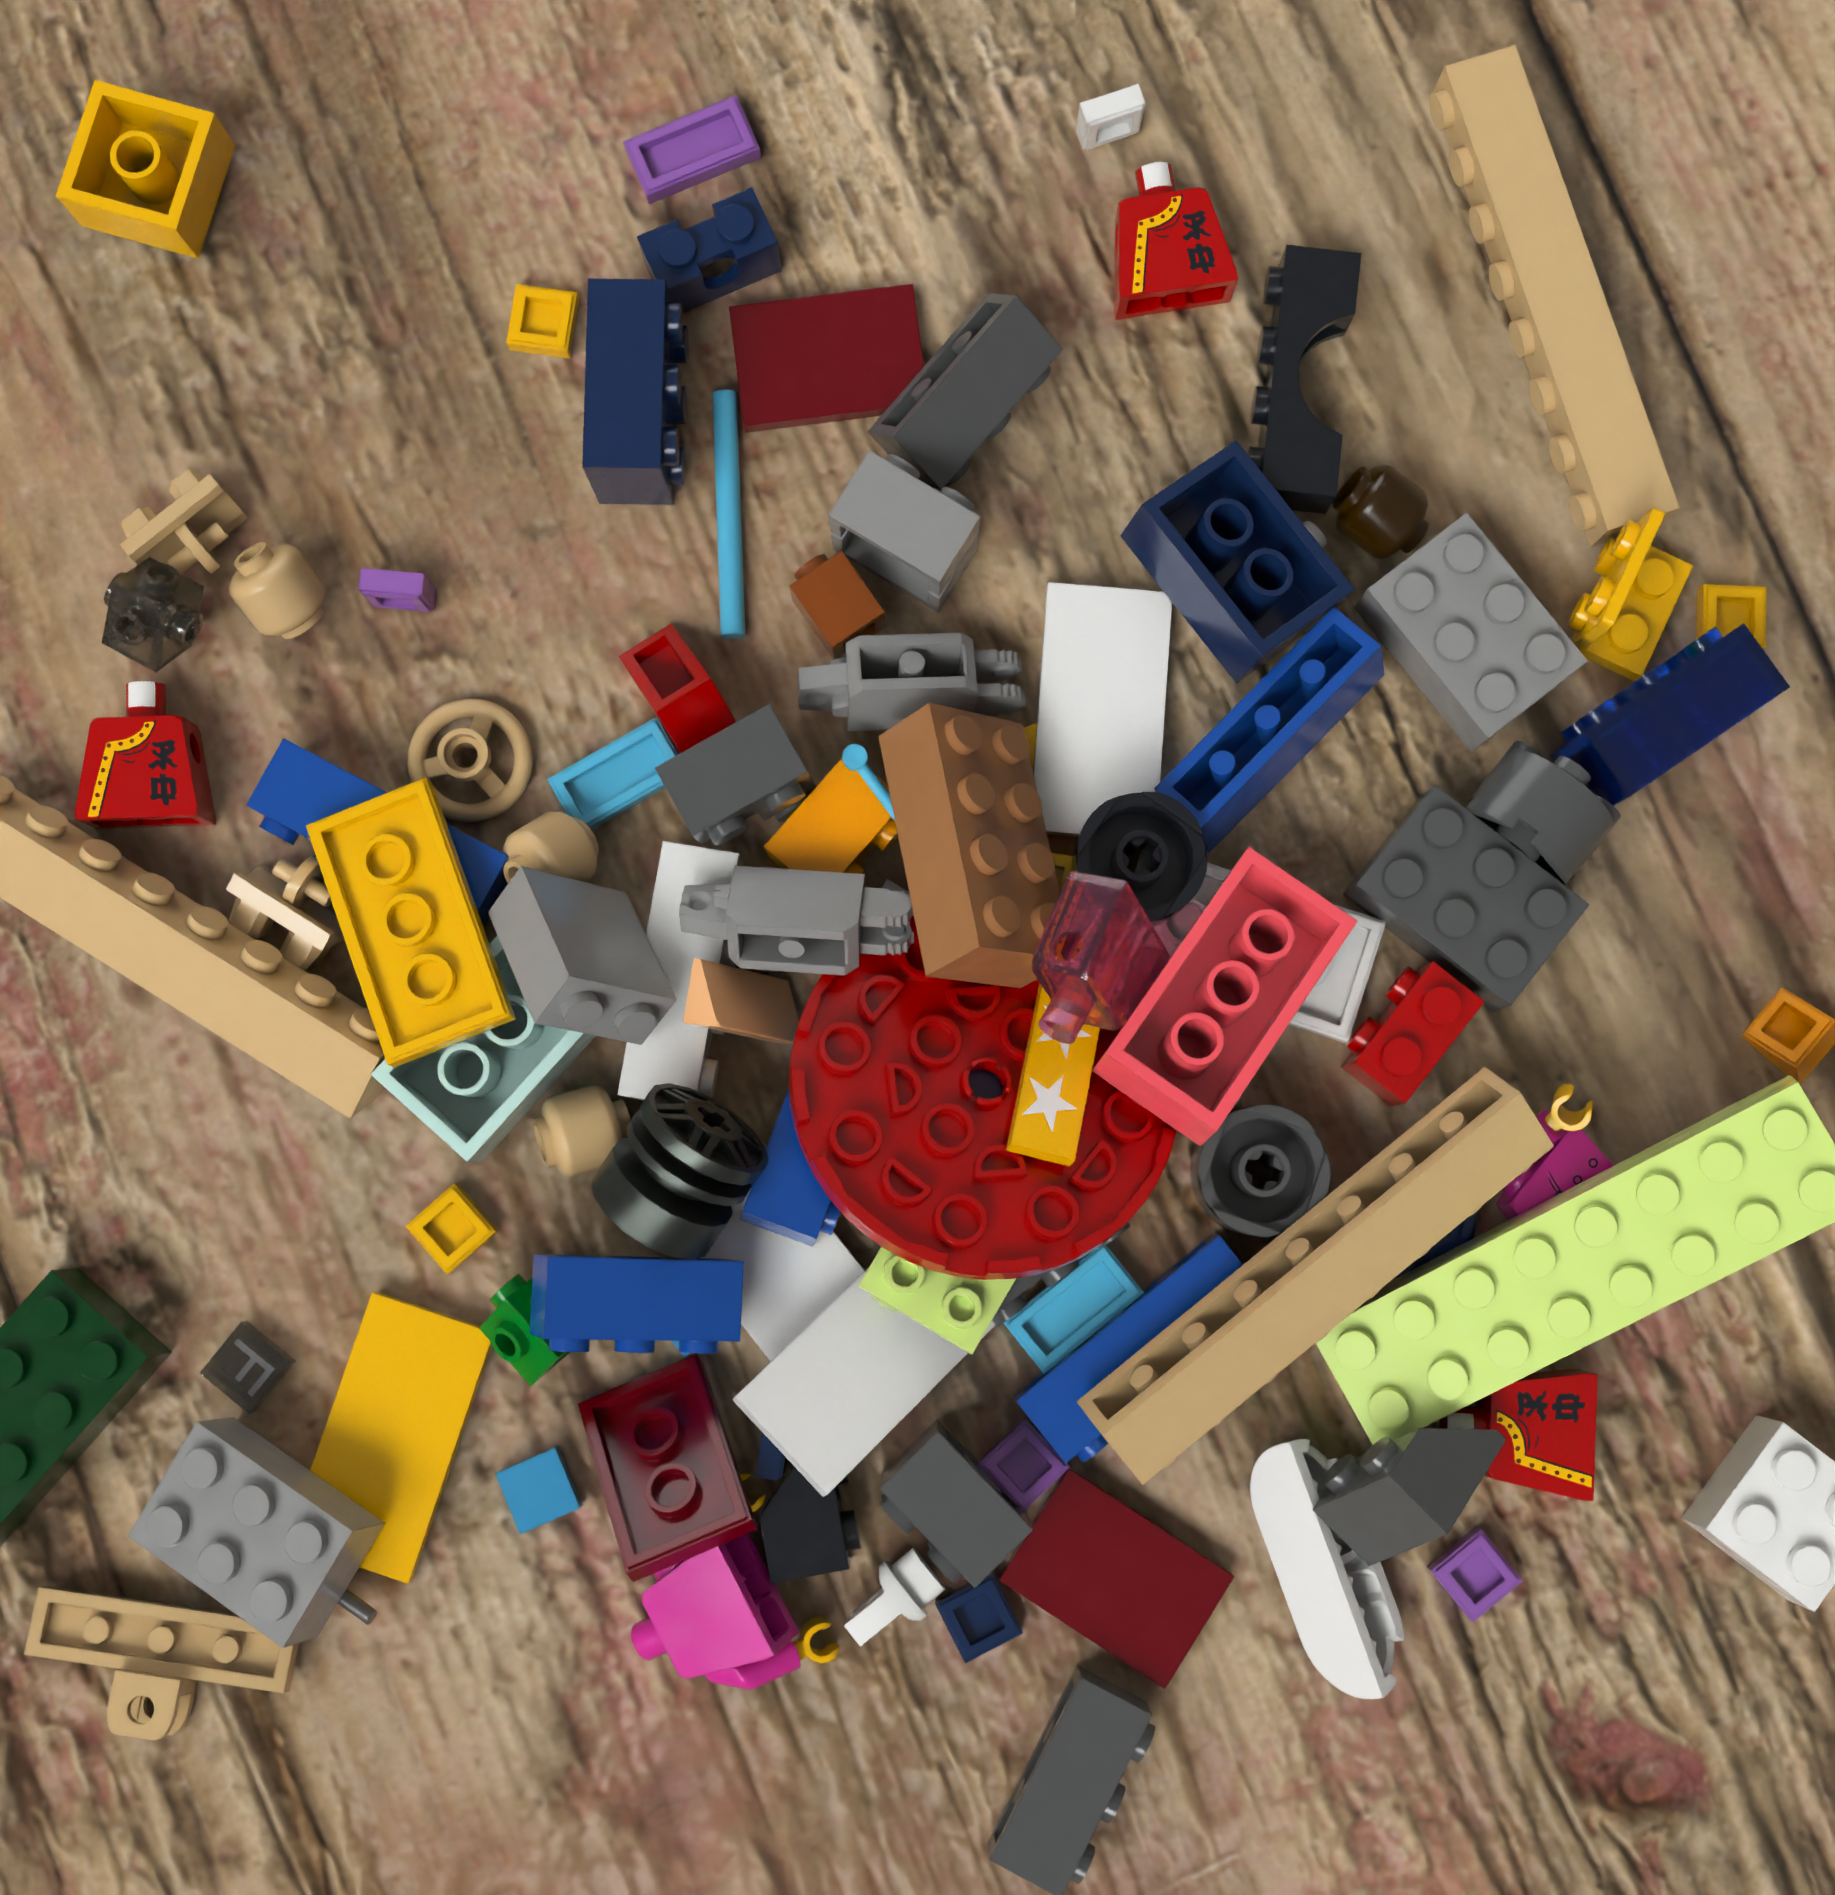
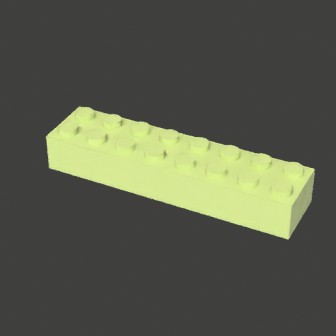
(1587, 1262)

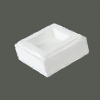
(1110, 117)

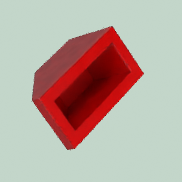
(677, 688)

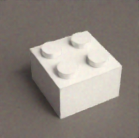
(1774, 1511)

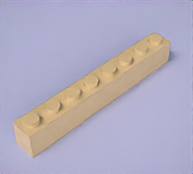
(1550, 294)
(186, 954)
(1316, 1273)

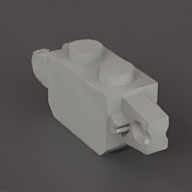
(900, 673)
(799, 919)

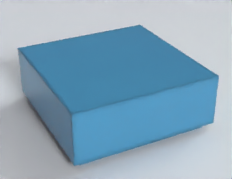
(539, 1489)

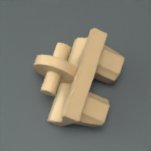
(187, 527)
(294, 900)

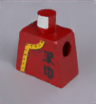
(1169, 249)
(144, 767)
(1546, 1431)

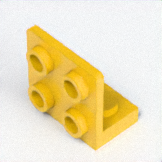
(1631, 599)

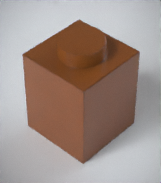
(836, 602)

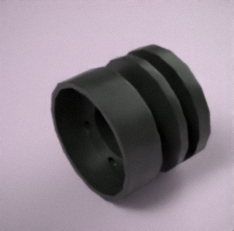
(679, 1171)

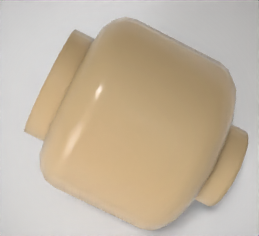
(277, 590)
(553, 845)
(579, 1129)

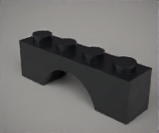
(1311, 303)

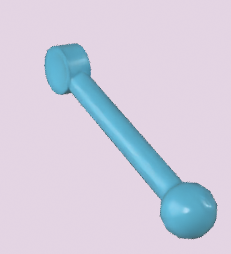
(856, 759)

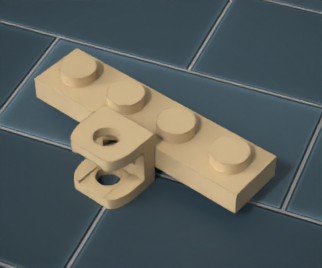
(157, 1653)

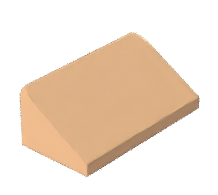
(740, 1002)

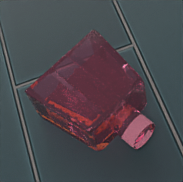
(1095, 956)

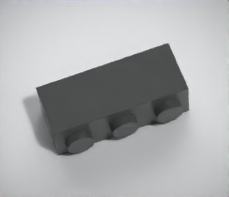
(967, 389)
(1071, 1782)

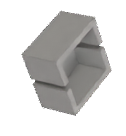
(905, 529)

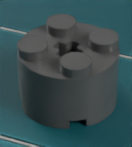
(1544, 809)
(1291, 1152)

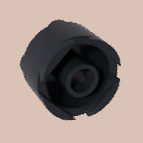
(1160, 828)

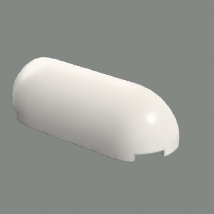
(1333, 1595)

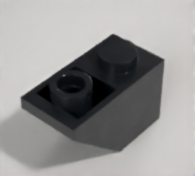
(806, 1531)

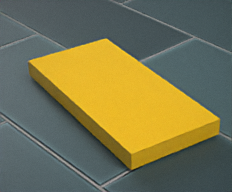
(410, 922)
(401, 1422)

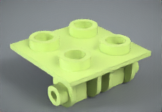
(943, 1303)

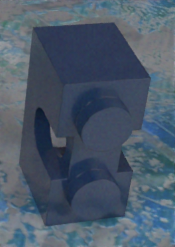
(734, 232)

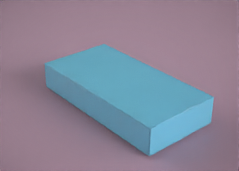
(614, 775)
(1073, 1308)

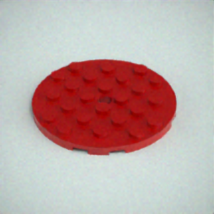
(926, 1163)

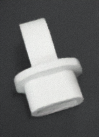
(905, 1590)

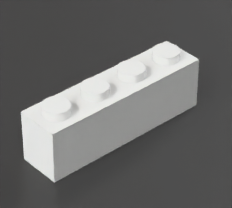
(678, 1050)

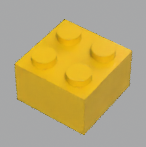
(146, 169)

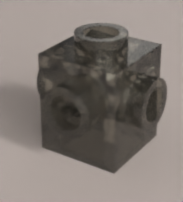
(152, 613)

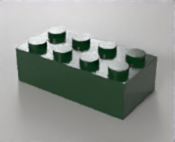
(64, 1376)

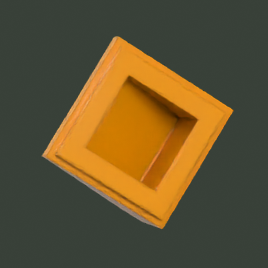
(1791, 1034)

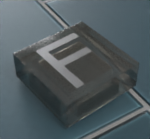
(247, 1367)

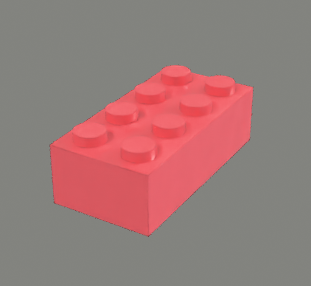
(1225, 997)

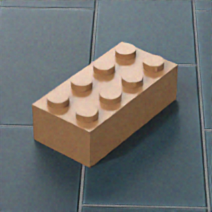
(971, 843)

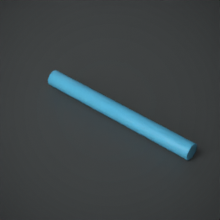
(728, 514)

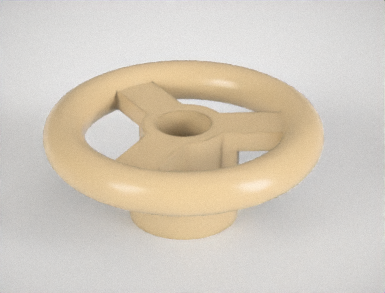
(477, 737)

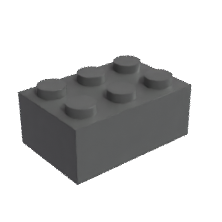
(1466, 898)

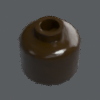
(1381, 511)

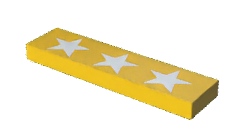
(1052, 1092)

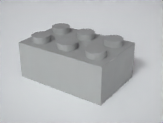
(1469, 632)
(256, 1530)

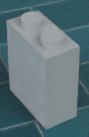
(580, 956)

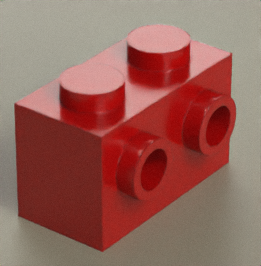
(1411, 1033)

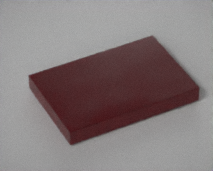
(825, 356)
(666, 1467)
(1116, 1577)

